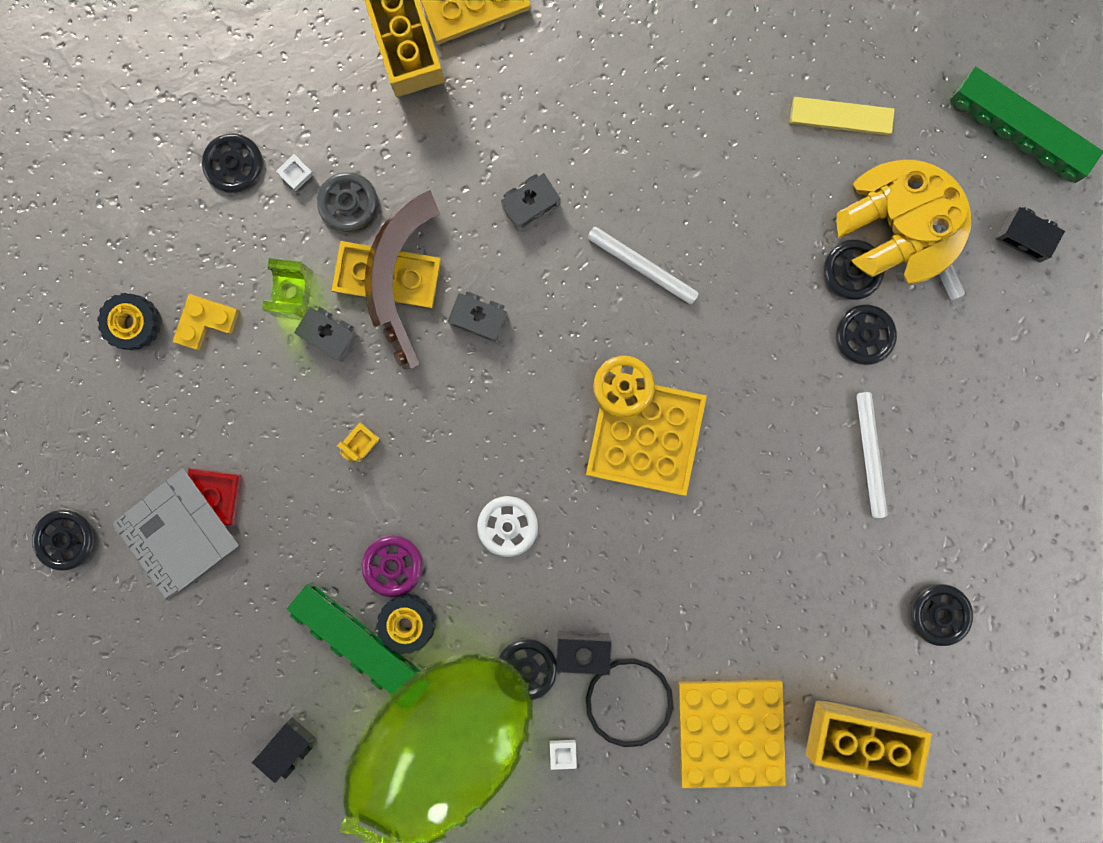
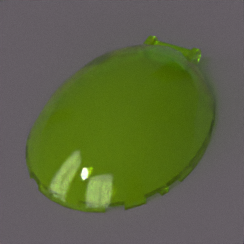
(437, 750)

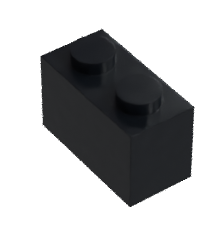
(1030, 234)
(284, 748)

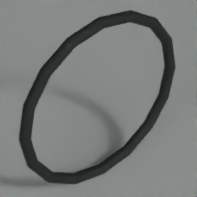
(659, 730)

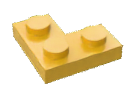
(199, 315)

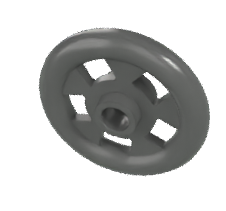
(357, 183)

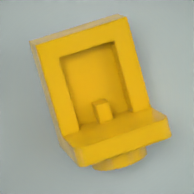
(358, 443)

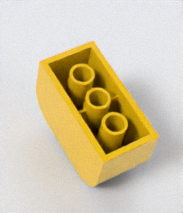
(405, 45)
(868, 743)

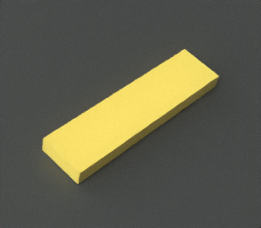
(842, 116)

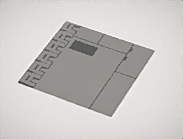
(175, 534)

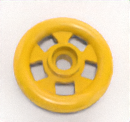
(620, 408)

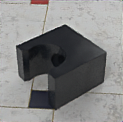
(569, 645)

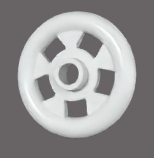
(494, 509)

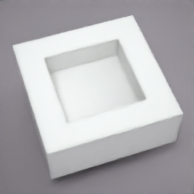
(295, 172)
(563, 754)

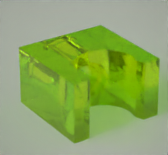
(285, 275)

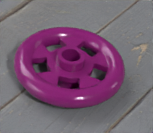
(371, 572)

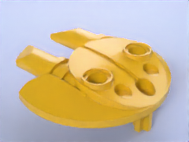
(912, 217)

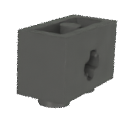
(544, 201)
(463, 317)
(312, 329)

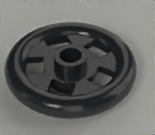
(216, 177)
(832, 269)
(861, 355)
(41, 539)
(936, 636)
(548, 668)

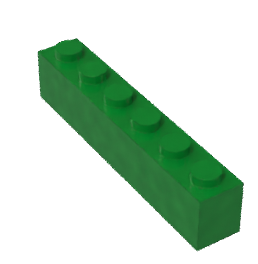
(1026, 125)
(351, 639)

